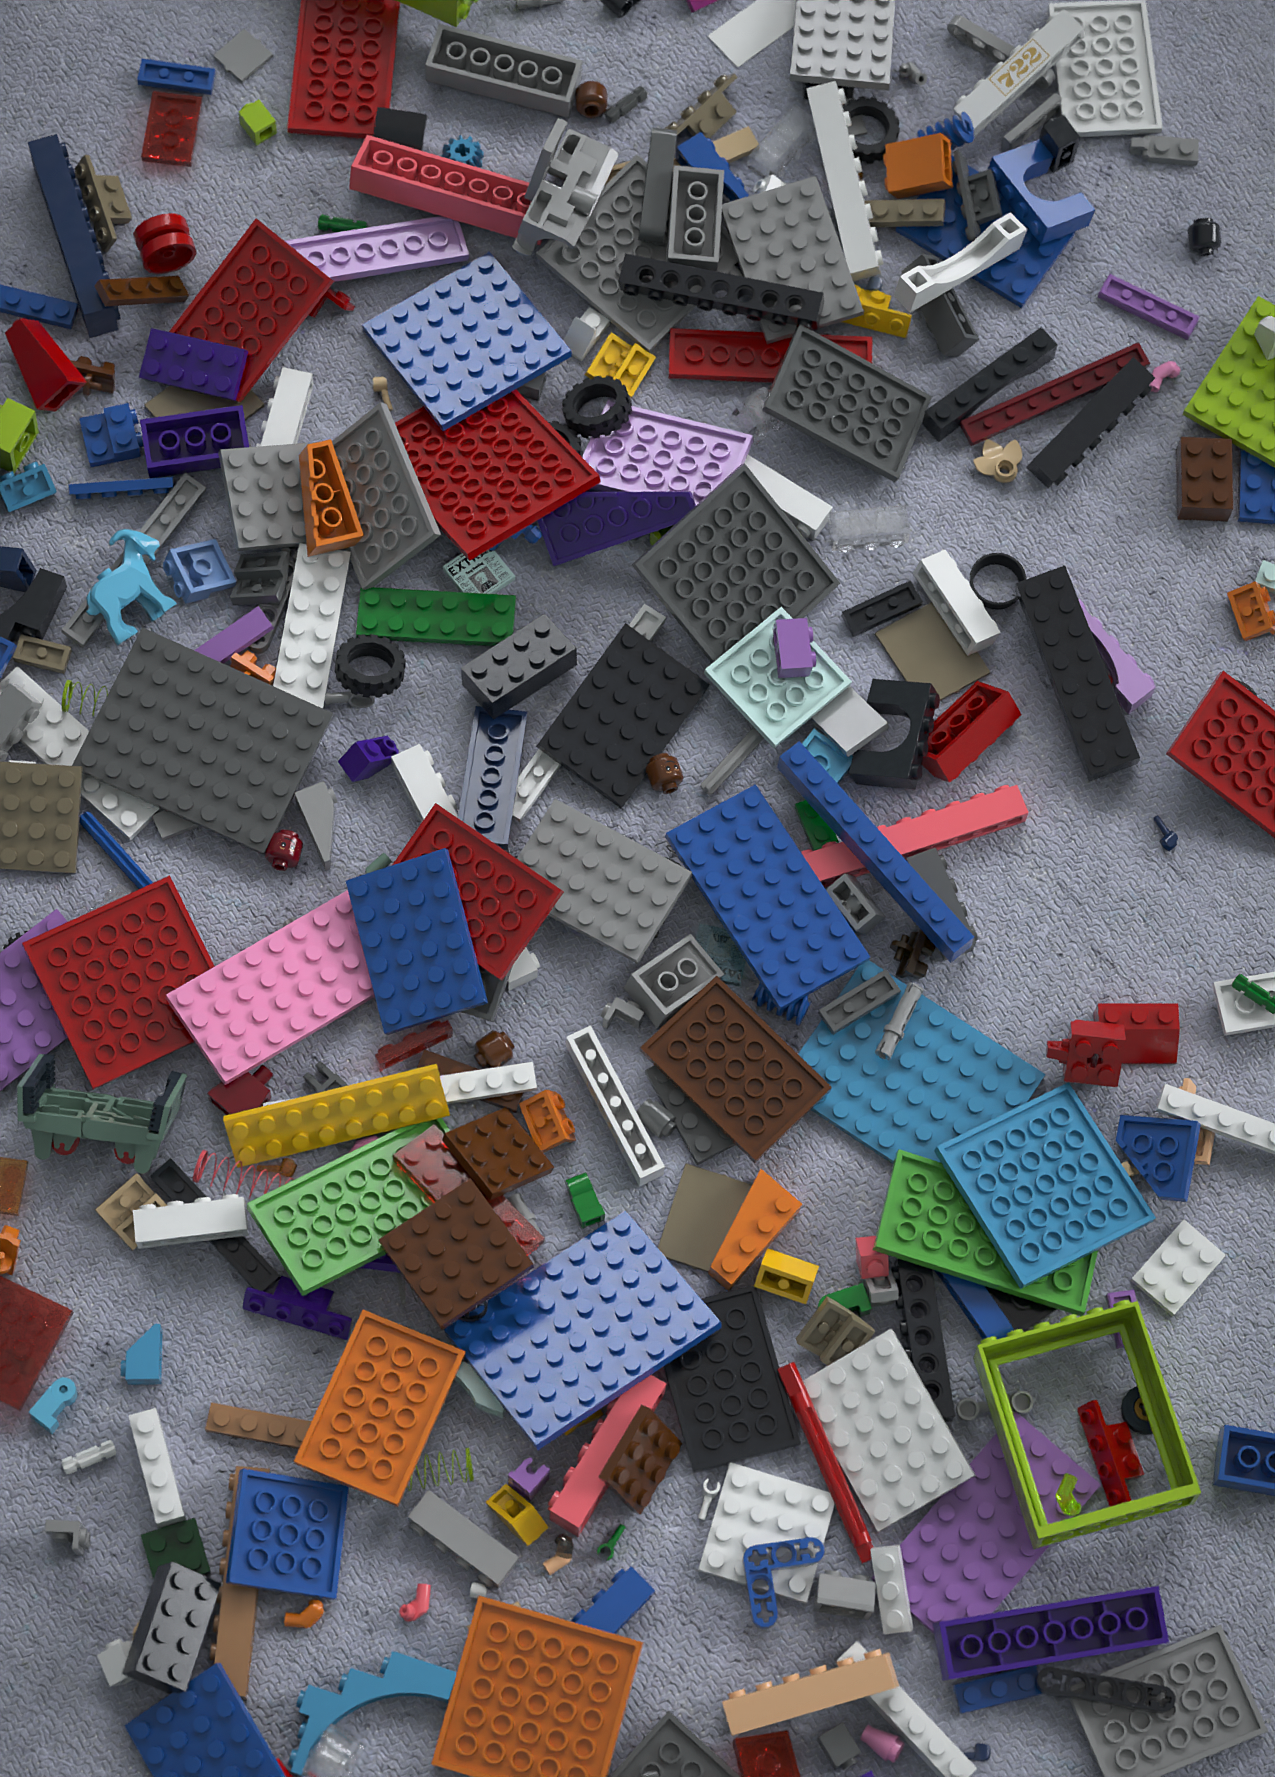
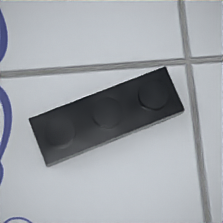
(881, 608)

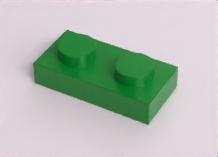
(814, 826)

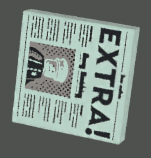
(480, 575)

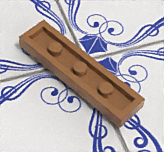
(256, 1425)

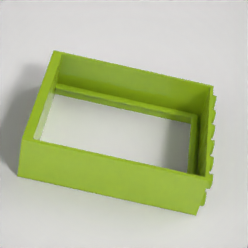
(1127, 1320)

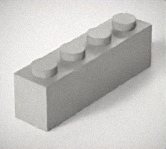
(462, 1539)

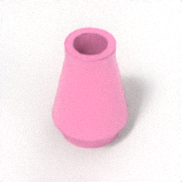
(883, 1743)

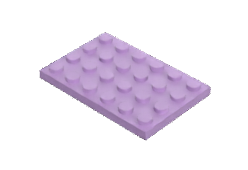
(665, 454)

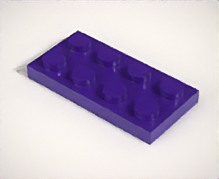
(193, 364)

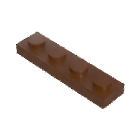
(141, 290)
(449, 1066)

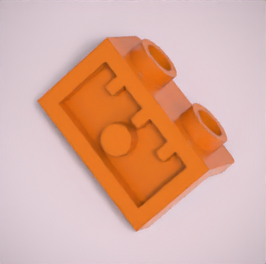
(1252, 610)
(547, 1120)

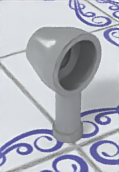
(345, 697)

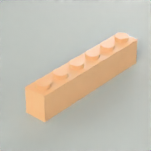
(810, 1693)

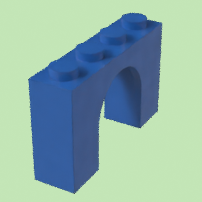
(1044, 218)

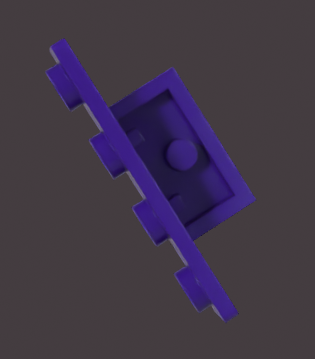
(304, 1311)

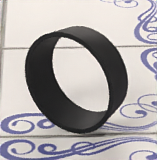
(997, 559)

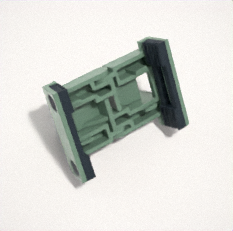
(64, 1116)

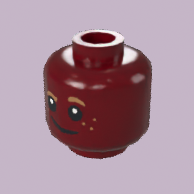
(284, 850)

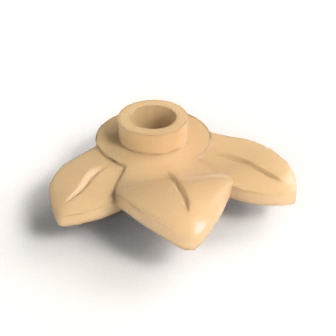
(998, 458)

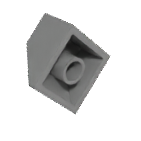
(844, 1595)

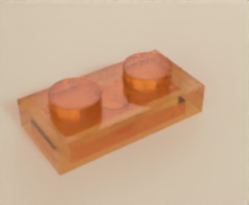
(12, 1184)

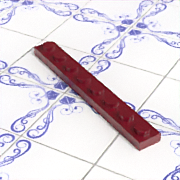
(1049, 395)

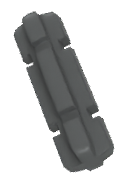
(626, 104)

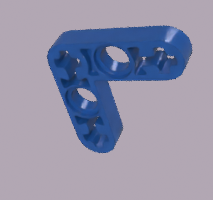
(764, 1573)

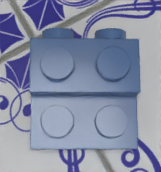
(198, 570)

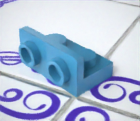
(26, 487)

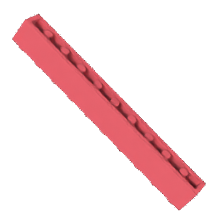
(930, 830)

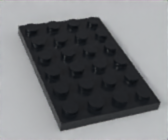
(622, 715)
(730, 1388)

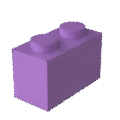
(793, 648)

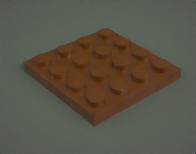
(456, 1253)

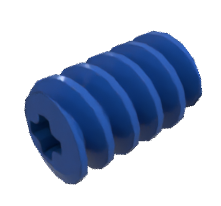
(959, 132)
(796, 1009)

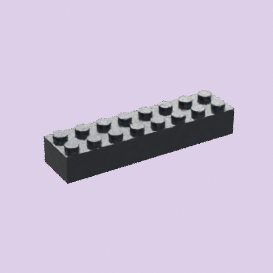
(1077, 673)

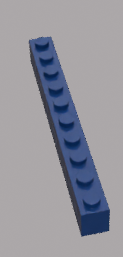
(875, 852)

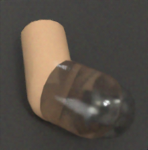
(563, 1554)

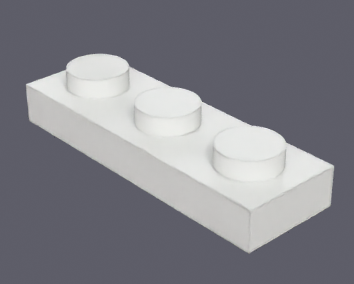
(891, 1589)

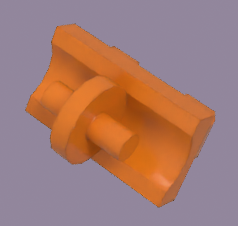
(247, 664)
(9, 1249)

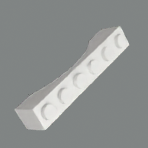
(929, 282)

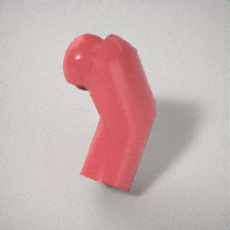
(417, 1607)

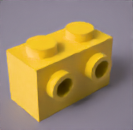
(786, 1276)

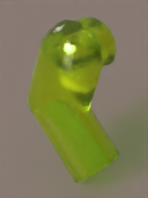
(1065, 1498)

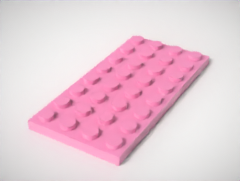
(276, 990)

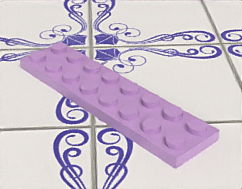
(385, 248)

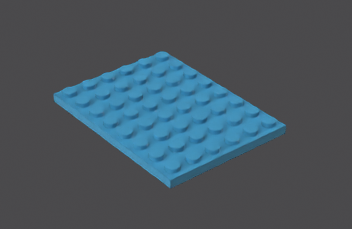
(930, 1091)

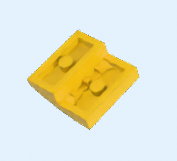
(622, 362)

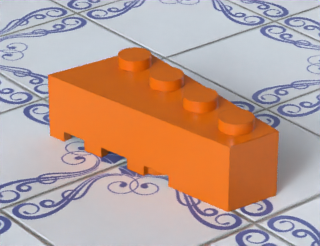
(327, 504)
(758, 1223)

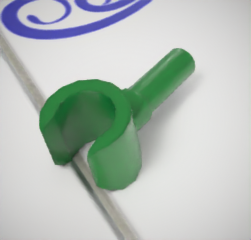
(612, 1542)

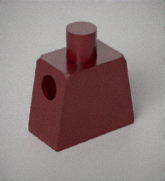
(242, 1093)

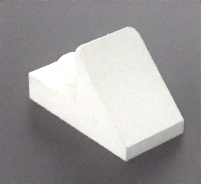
(585, 332)

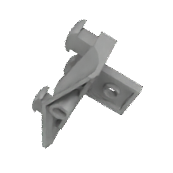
(566, 210)

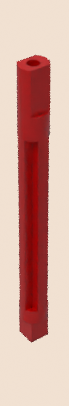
(826, 1461)

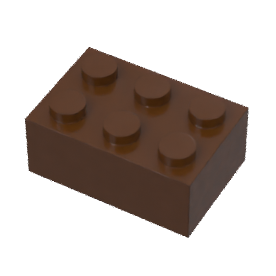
(1204, 479)

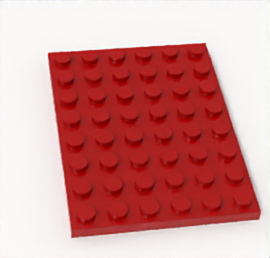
(493, 471)

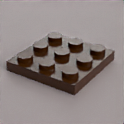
(497, 1153)
(640, 1460)

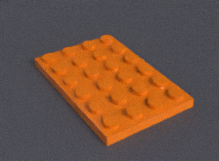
(379, 1408)

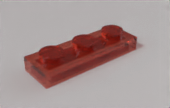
(413, 1044)

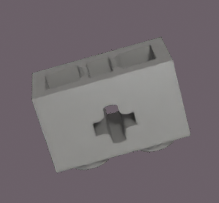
(855, 903)

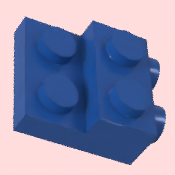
(111, 435)

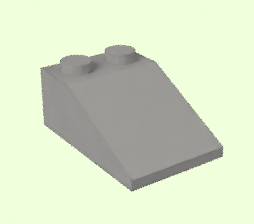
(671, 980)

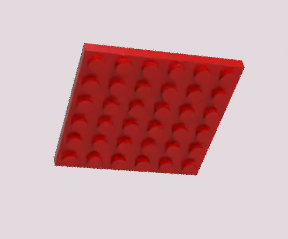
(113, 975)

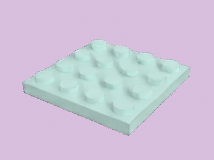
(770, 703)

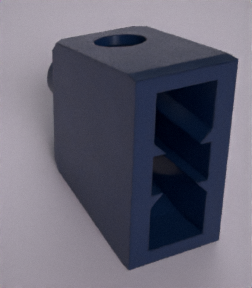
(15, 569)

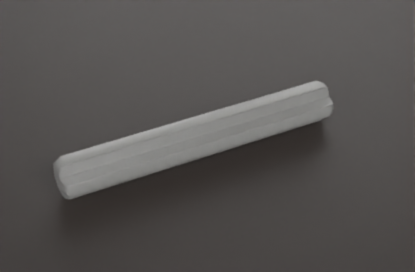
(731, 761)

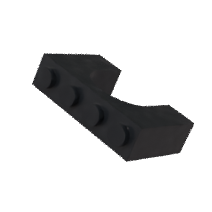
(901, 765)

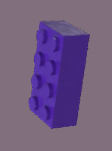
(191, 440)

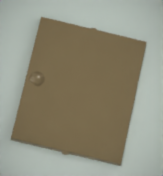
(179, 401)
(930, 653)
(701, 1216)

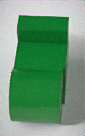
(584, 1200)
(852, 1298)

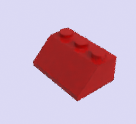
(1149, 1030)

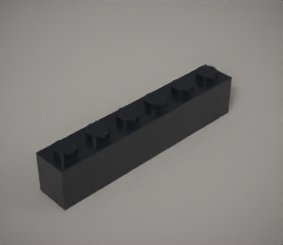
(1091, 422)

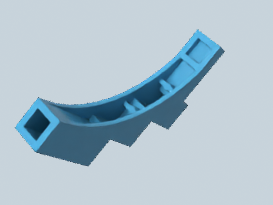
(402, 1678)

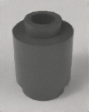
(656, 1118)

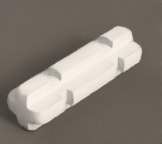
(88, 1457)

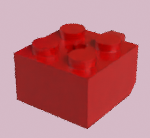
(1090, 1053)

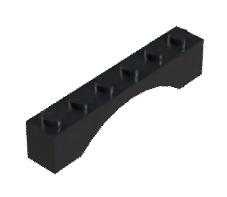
(1017, 362)

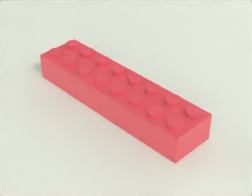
(440, 186)

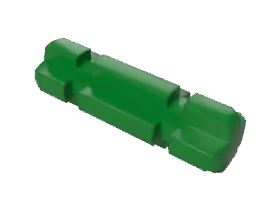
(339, 224)
(1254, 992)

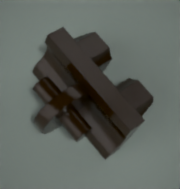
(908, 953)

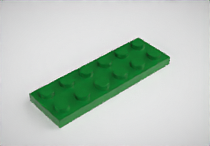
(436, 616)

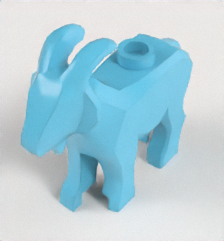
(127, 584)

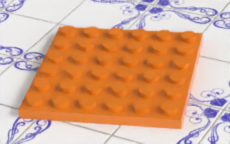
(535, 1696)

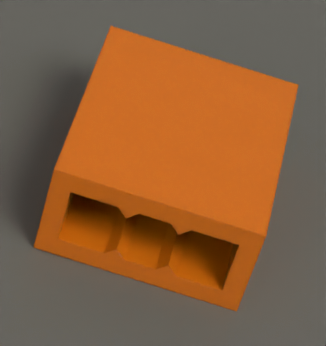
(918, 166)

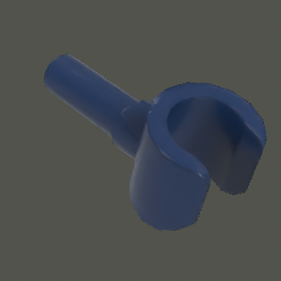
(1170, 838)
(981, 1753)

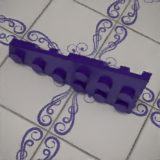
(609, 518)

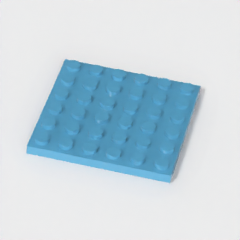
(1044, 1185)

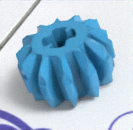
(470, 150)

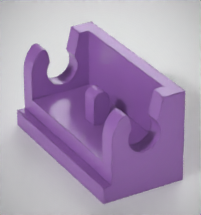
(526, 1482)

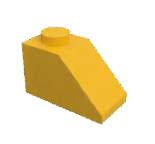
(517, 1514)

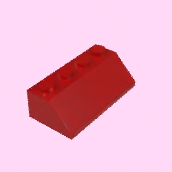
(968, 729)

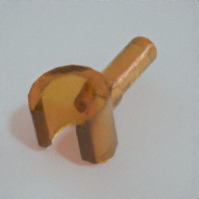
(286, 1168)

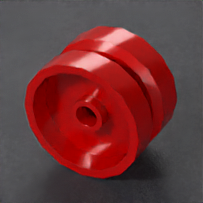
(164, 243)

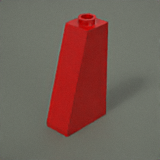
(43, 365)

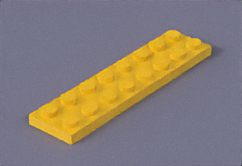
(336, 1115)

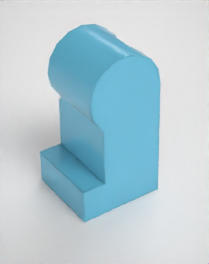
(52, 1402)

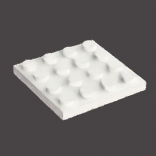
(765, 1510)

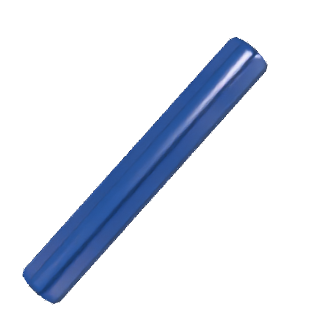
(114, 850)

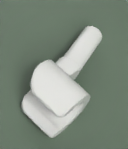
(708, 1495)
(478, 1589)

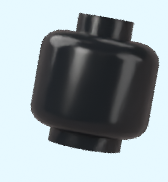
(1204, 236)

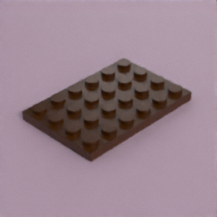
(735, 1069)

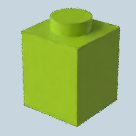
(257, 122)

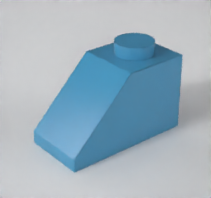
(144, 1359)

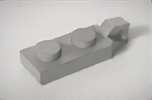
(1166, 149)

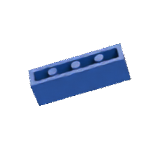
(617, 1604)

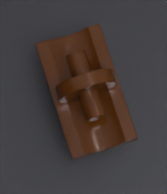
(96, 377)

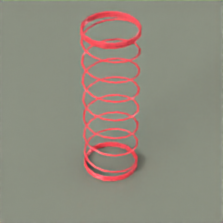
(204, 1154)

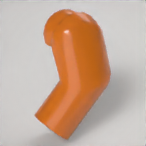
(307, 1617)

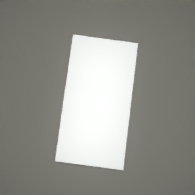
(754, 29)

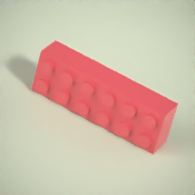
(582, 1484)

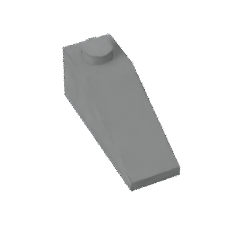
(318, 813)

